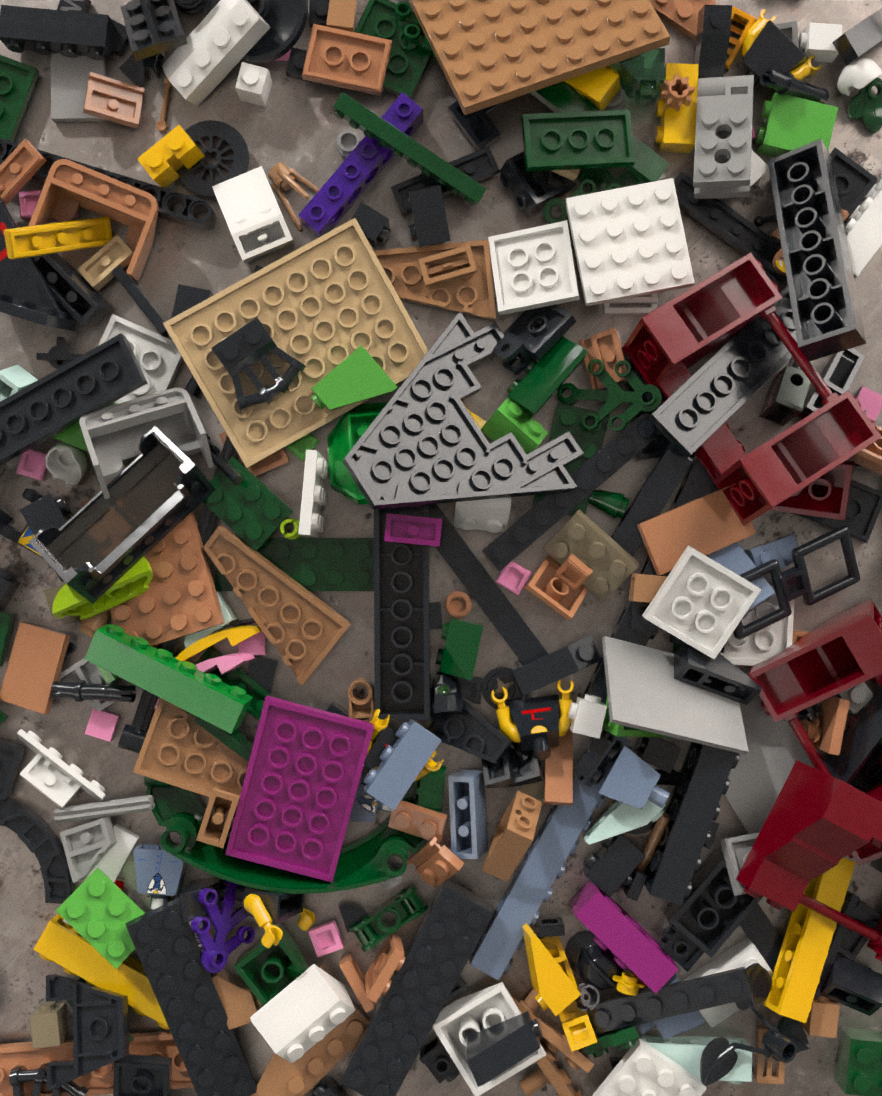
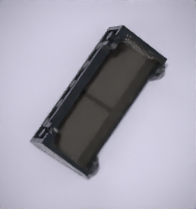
(119, 531)

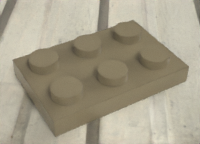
(595, 549)

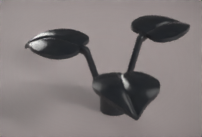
(779, 1042)

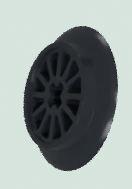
(211, 131)

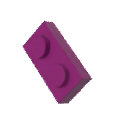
(413, 530)

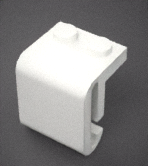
(484, 515)

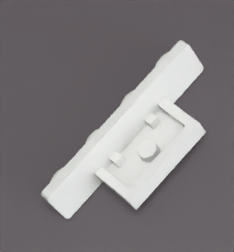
(53, 776)

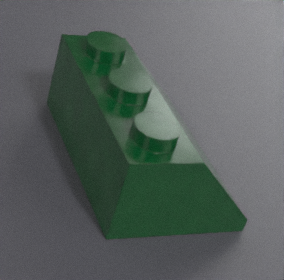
(546, 376)

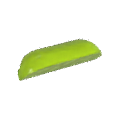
(130, 585)

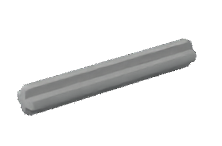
(104, 809)

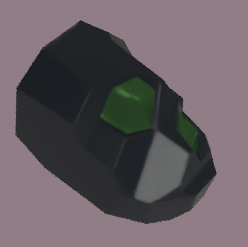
(446, 695)

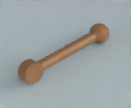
(161, 124)

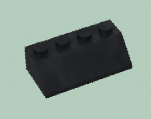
(861, 748)

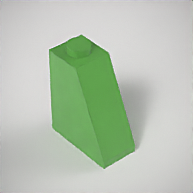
(352, 382)

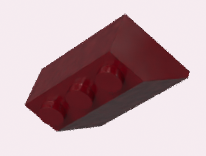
(824, 496)

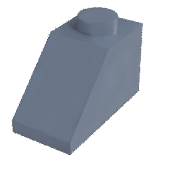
(776, 549)

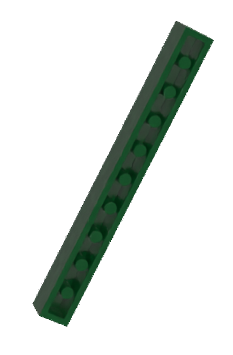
(408, 148)

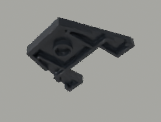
(98, 1028)

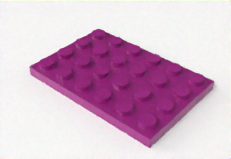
(299, 788)

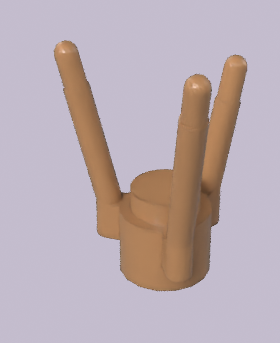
(285, 178)

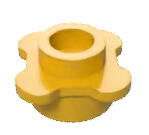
(628, 983)

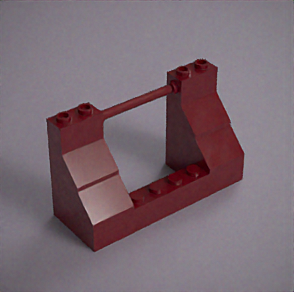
(699, 322)
(818, 667)
(805, 836)

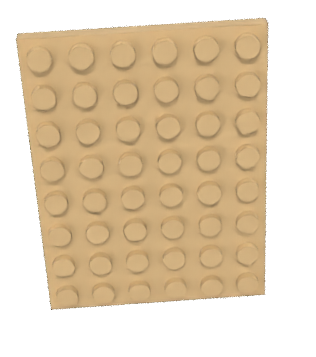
(317, 310)

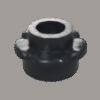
(592, 997)

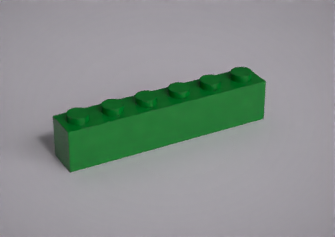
(168, 677)

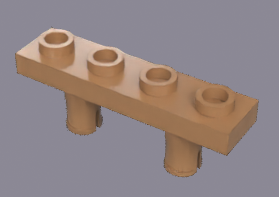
(554, 1040)
(549, 1073)

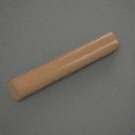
(653, 841)

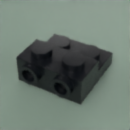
(532, 188)

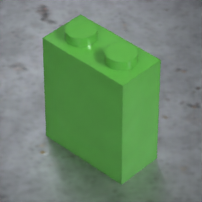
(792, 124)

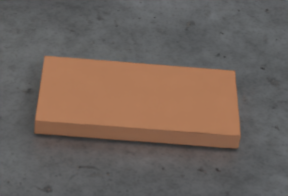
(702, 524)

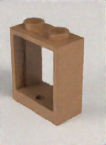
(512, 836)

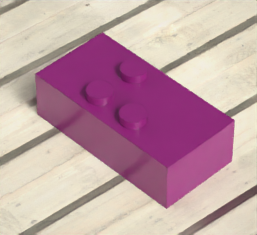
(623, 936)

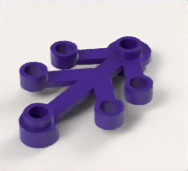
(223, 923)

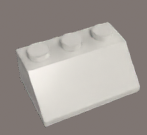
(740, 955)
(303, 1013)

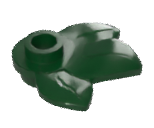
(868, 106)

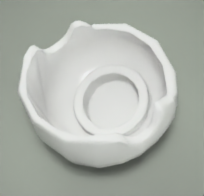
(857, 75)
(66, 463)

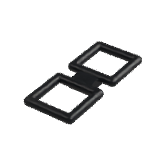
(796, 581)

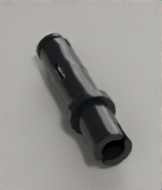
(787, 84)
(91, 691)

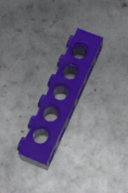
(358, 171)

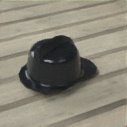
(591, 961)

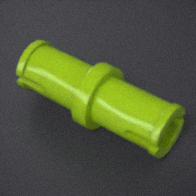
(285, 528)

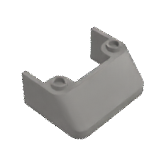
(116, 430)

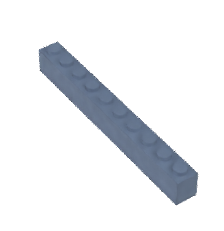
(537, 873)

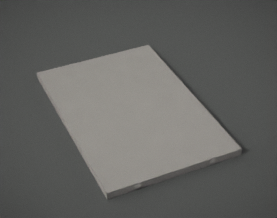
(650, 699)
(764, 768)

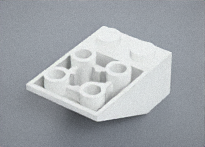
(252, 215)

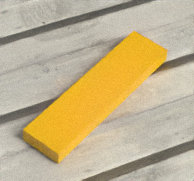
(57, 237)

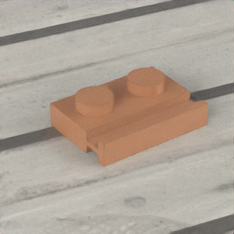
(113, 100)
(607, 348)
(435, 863)

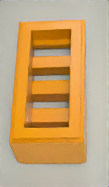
(744, 19)

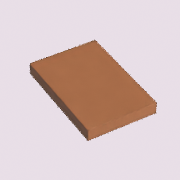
(347, 59)
(33, 667)

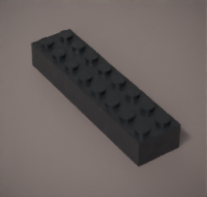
(815, 252)
(401, 622)
(417, 992)

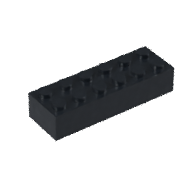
(690, 813)

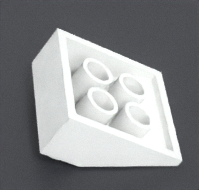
(471, 1016)

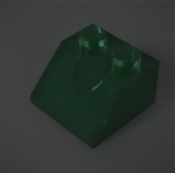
(642, 76)

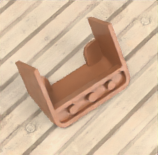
(77, 186)

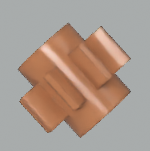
(673, 89)

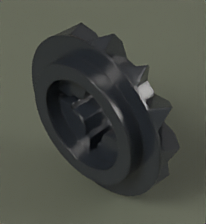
(490, 683)

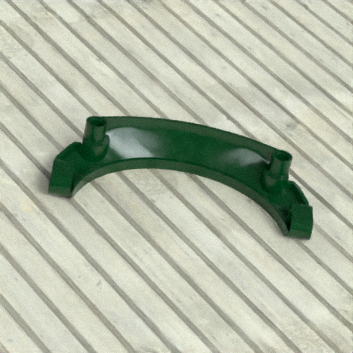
(359, 862)

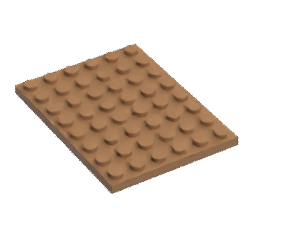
(520, 46)

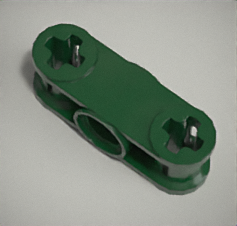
(373, 929)

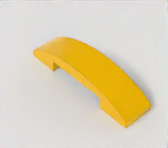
(234, 634)
(574, 1021)

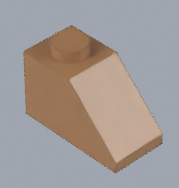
(218, 818)
(236, 998)

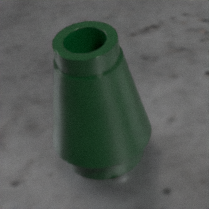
(609, 502)

